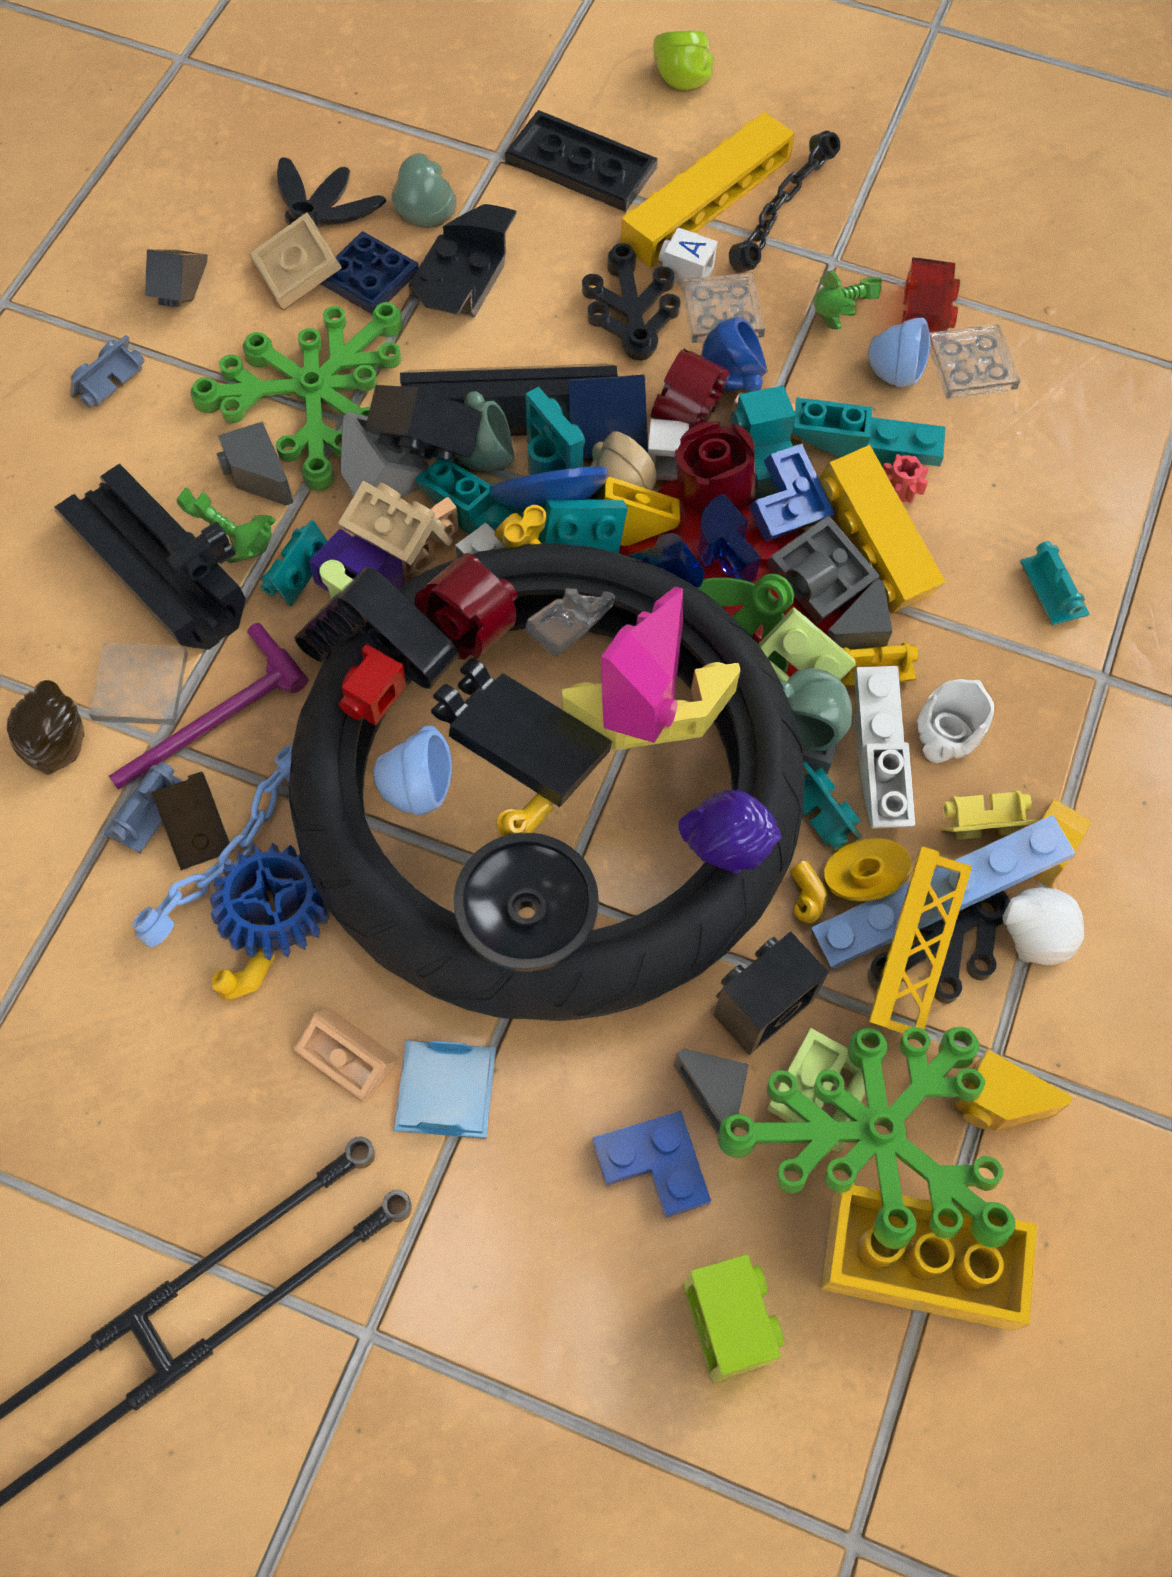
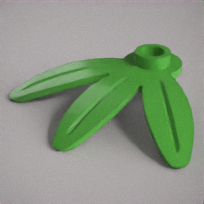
(758, 602)

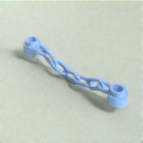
(155, 925)

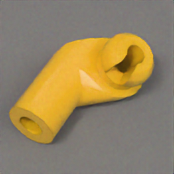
(526, 819)
(812, 895)
(242, 982)

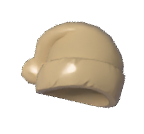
(625, 460)

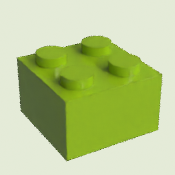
(733, 1317)

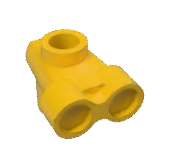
(520, 531)

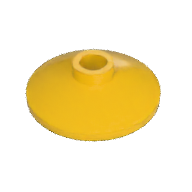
(868, 869)

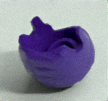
(730, 831)

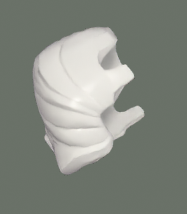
(954, 719)
(1044, 925)

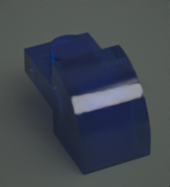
(724, 540)
(674, 556)

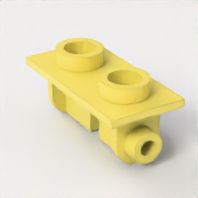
(1005, 813)

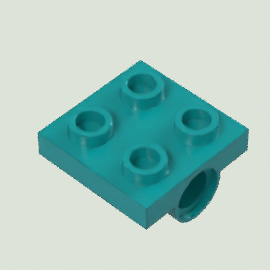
(550, 436)
(585, 523)

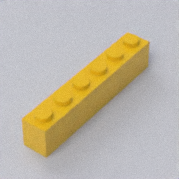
(708, 186)

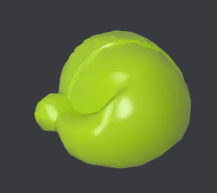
(683, 59)

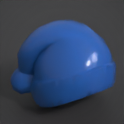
(738, 350)

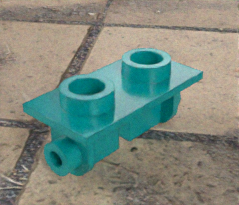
(294, 571)
(1054, 585)
(835, 819)

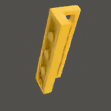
(904, 935)

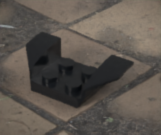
(464, 261)

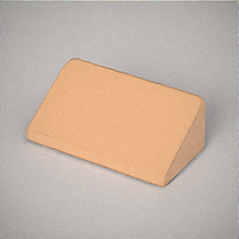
(345, 1053)

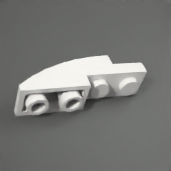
(881, 748)

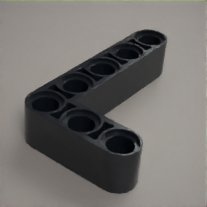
(387, 620)

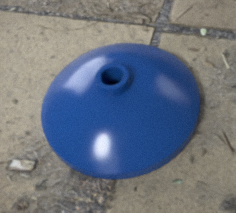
(552, 485)

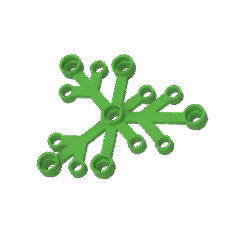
(310, 384)
(823, 1133)

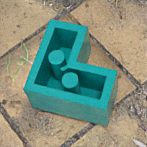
(770, 422)

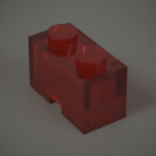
(931, 293)

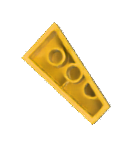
(880, 527)

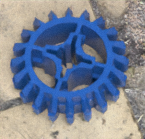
(237, 906)

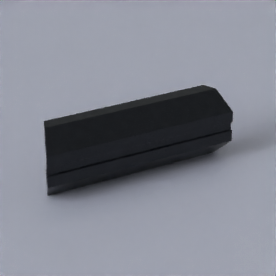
(506, 385)
(130, 538)

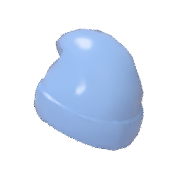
(901, 352)
(415, 772)

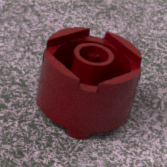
(690, 389)
(715, 463)
(469, 605)

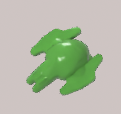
(836, 301)
(246, 539)

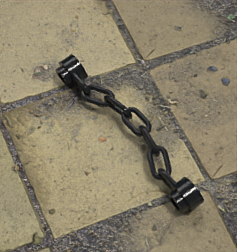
(746, 255)

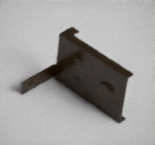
(191, 820)

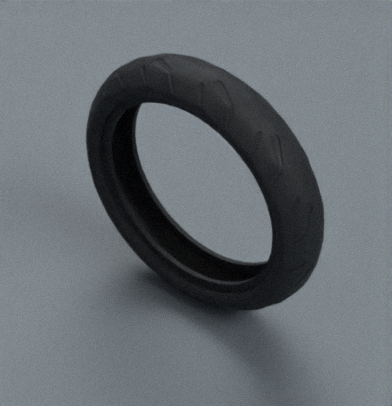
(617, 963)

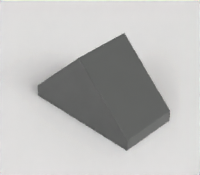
(865, 621)
(713, 1082)

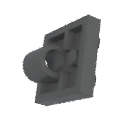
(823, 569)

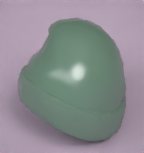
(423, 193)
(493, 440)
(819, 707)

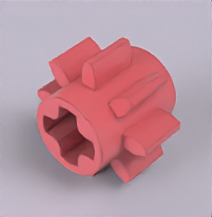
(907, 477)

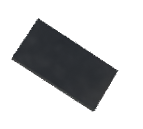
(581, 160)

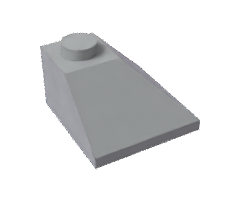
(375, 463)

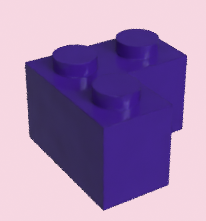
(355, 556)

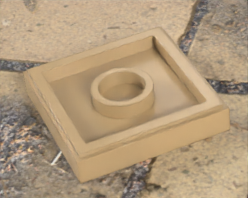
(295, 260)

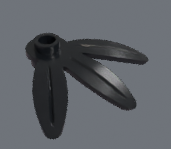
(322, 200)

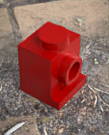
(372, 686)

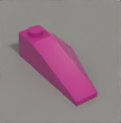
(642, 671)

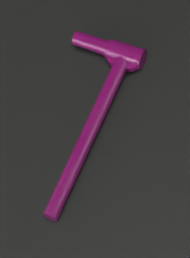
(281, 673)

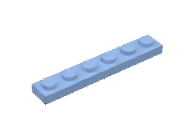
(992, 871)

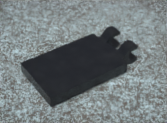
(520, 732)

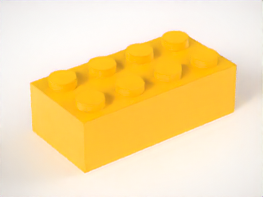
(931, 1273)

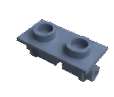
(113, 361)
(139, 815)

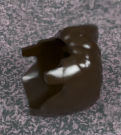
(46, 728)

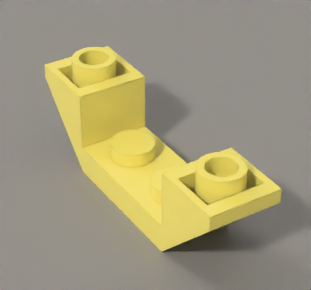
(711, 691)

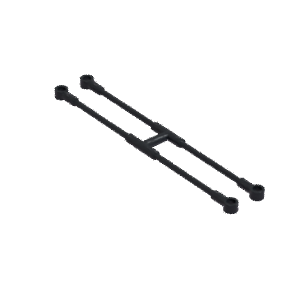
(136, 1316)

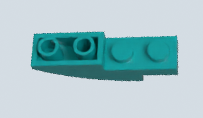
(849, 427)
(467, 493)

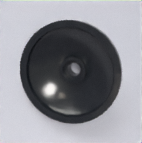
(519, 874)

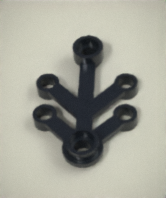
(637, 339)
(971, 917)

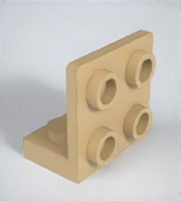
(392, 523)

